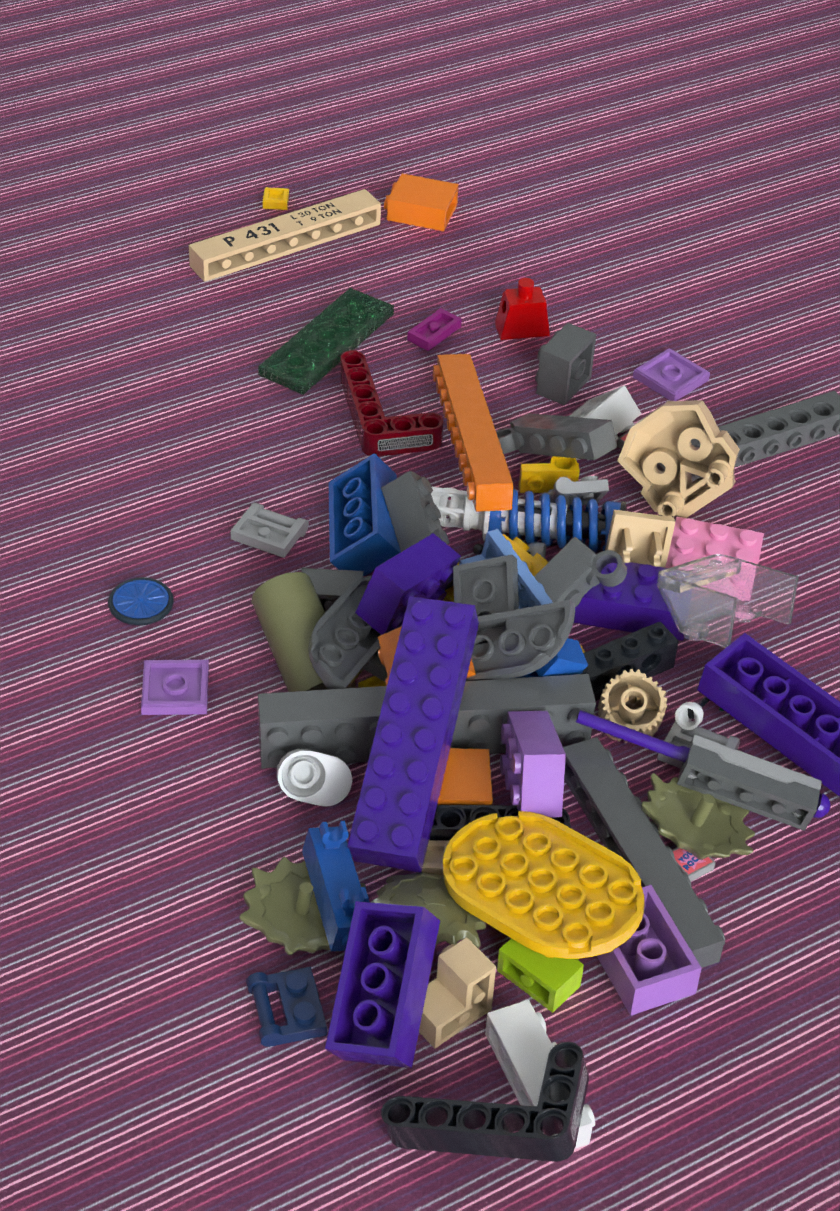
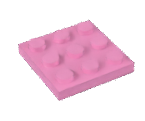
(700, 539)

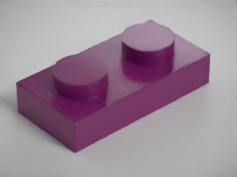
(434, 329)

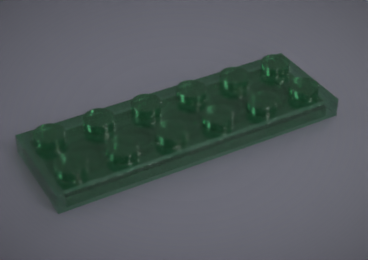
(324, 339)

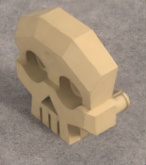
(666, 439)

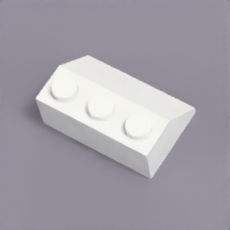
(612, 405)

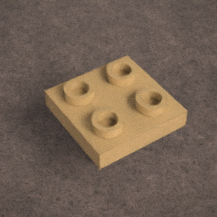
(641, 537)

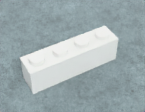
(523, 1050)

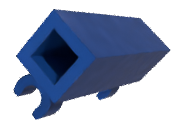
(333, 880)

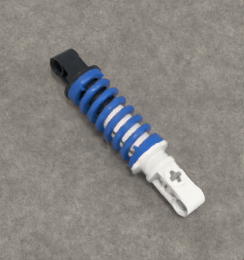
(531, 517)

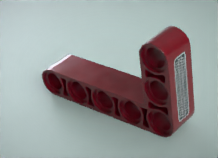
(374, 430)

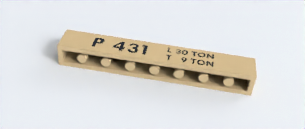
(284, 235)

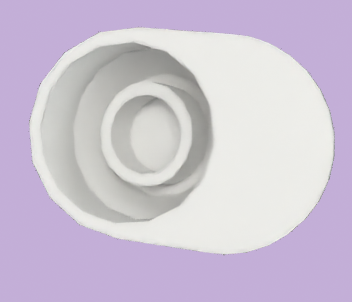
(314, 777)

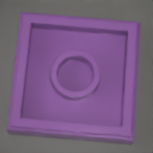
(671, 375)
(175, 687)

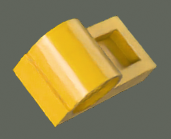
(542, 476)

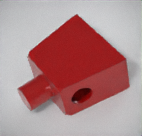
(522, 312)

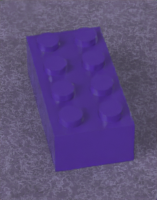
(628, 605)
(383, 984)

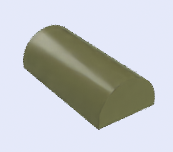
(288, 614)

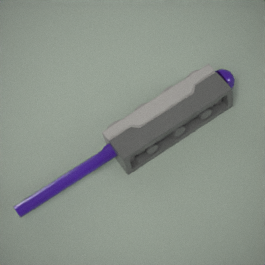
(732, 775)

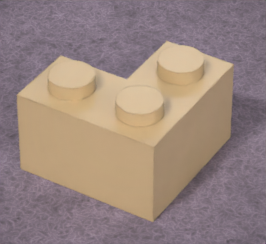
(458, 993)

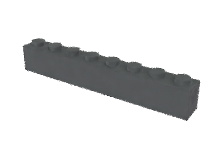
(630, 834)

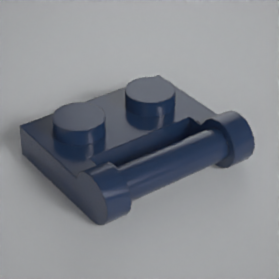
(298, 1002)

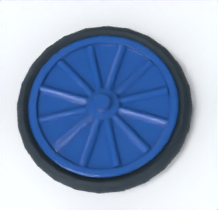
(140, 601)

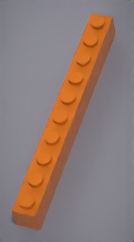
(473, 433)

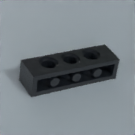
(648, 649)

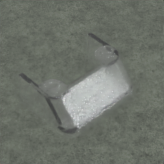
(718, 589)

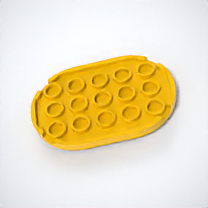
(544, 885)

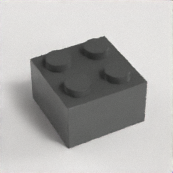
(565, 363)

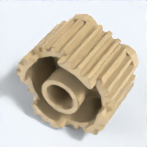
(636, 690)

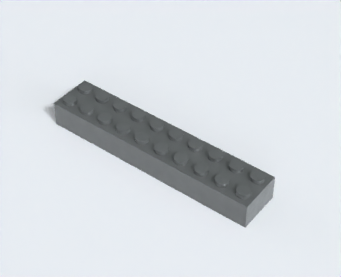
(346, 719)

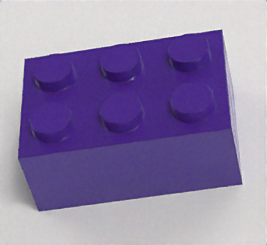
(415, 572)

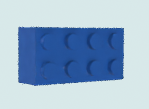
(359, 518)

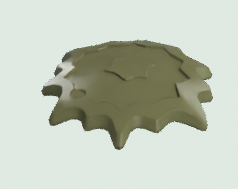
(697, 820)
(430, 892)
(286, 908)

